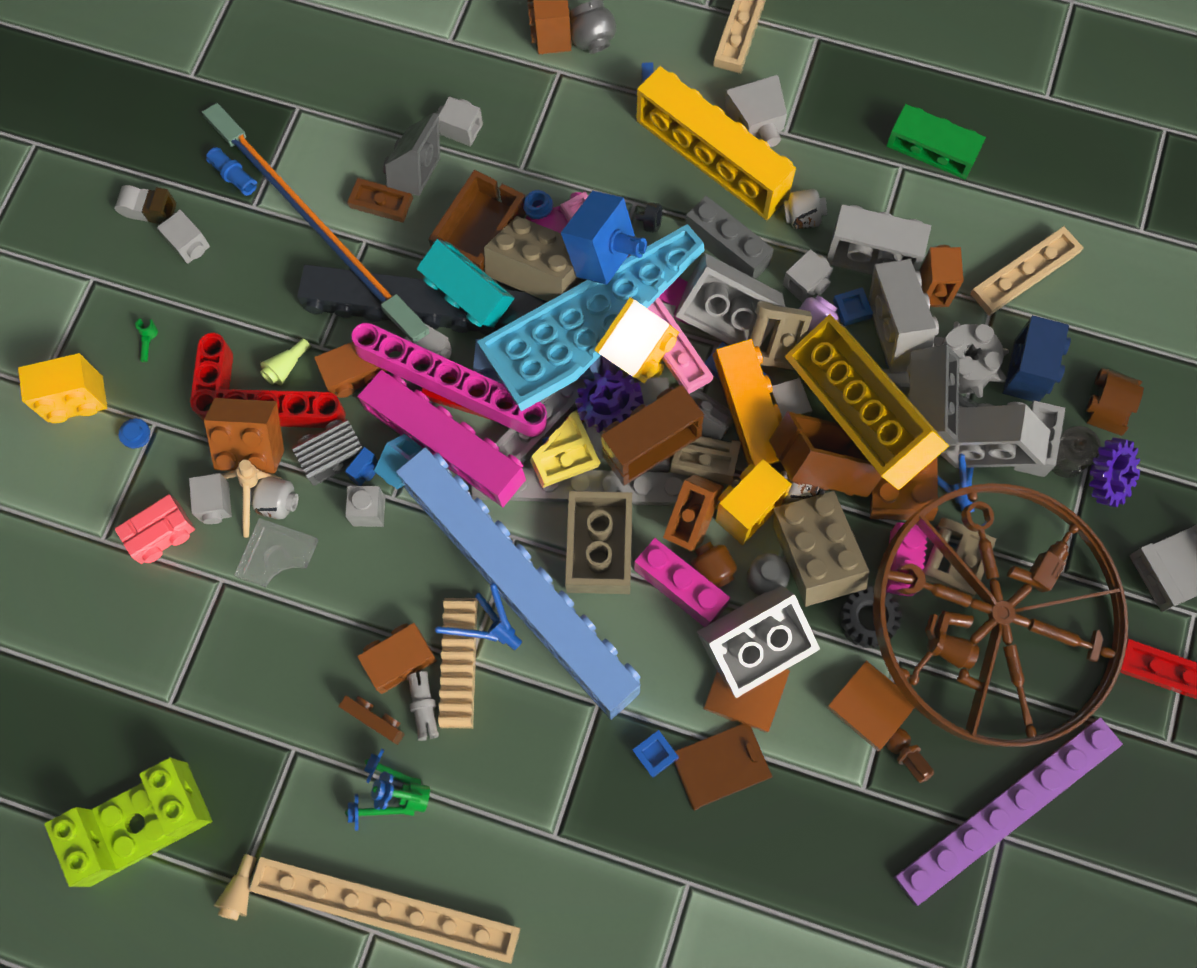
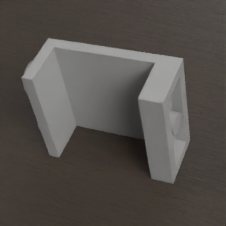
(1169, 568)

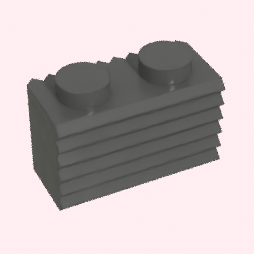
(328, 451)

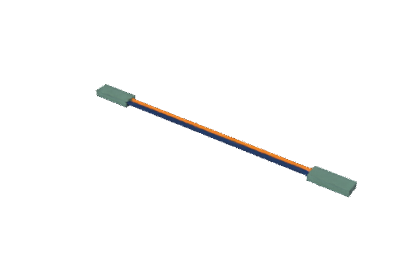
(393, 306)

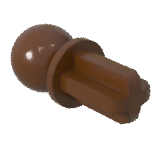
(909, 755)

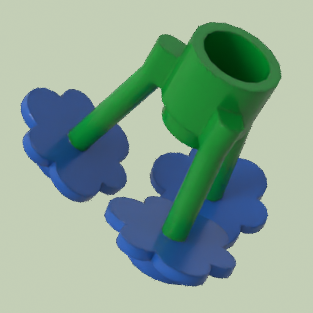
(412, 796)

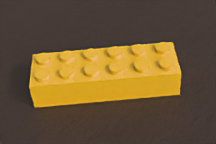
(714, 142)
(866, 402)

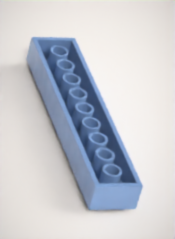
(520, 585)

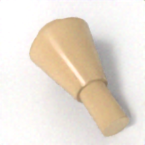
(236, 894)

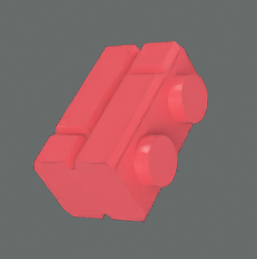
(155, 530)

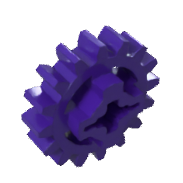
(608, 399)
(1114, 472)

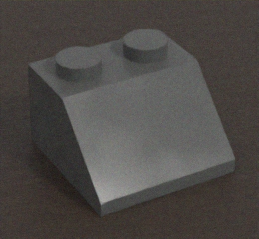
(414, 156)

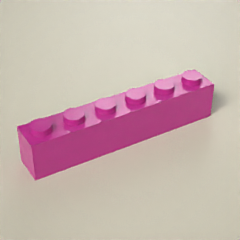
(432, 427)

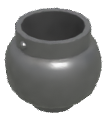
(592, 26)

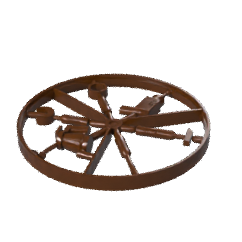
(964, 652)

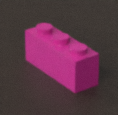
(681, 583)

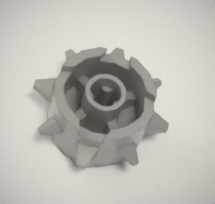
(979, 356)

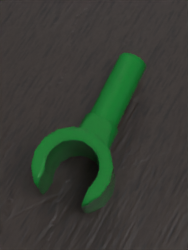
(146, 336)

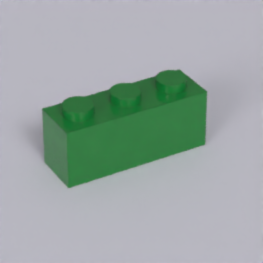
(935, 141)

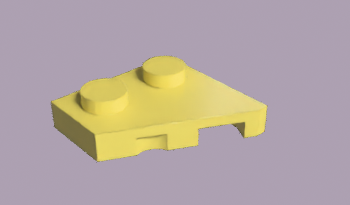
(565, 453)

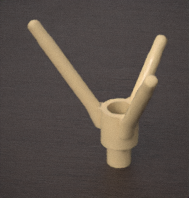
(248, 478)

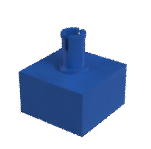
(601, 237)

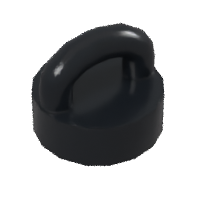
(651, 217)

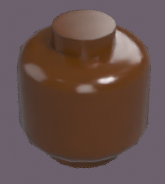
(714, 564)

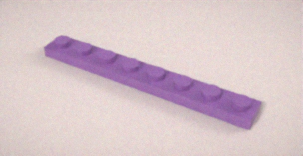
(1007, 811)

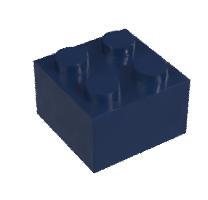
(1037, 359)

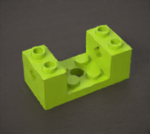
(100, 841)

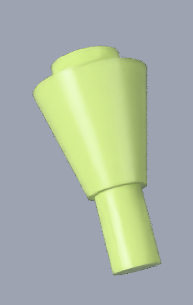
(279, 366)

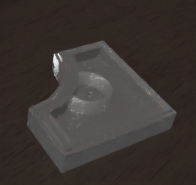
(272, 551)

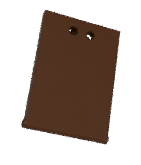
(721, 765)

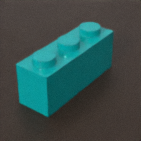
(464, 284)

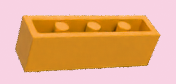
(749, 399)

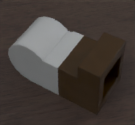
(145, 204)

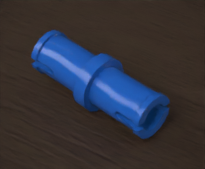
(231, 171)

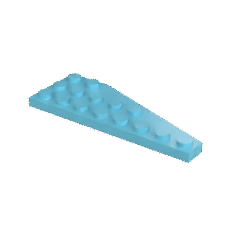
(559, 338)

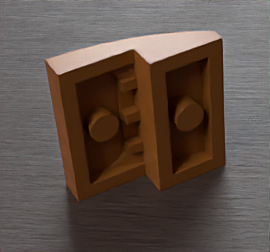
(871, 706)
(752, 708)

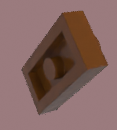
(380, 200)
(362, 709)

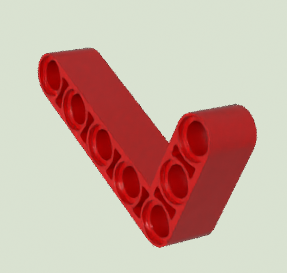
(221, 365)

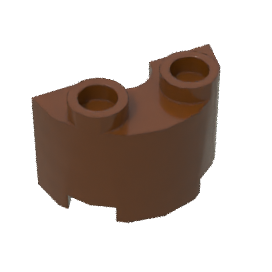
(1115, 401)

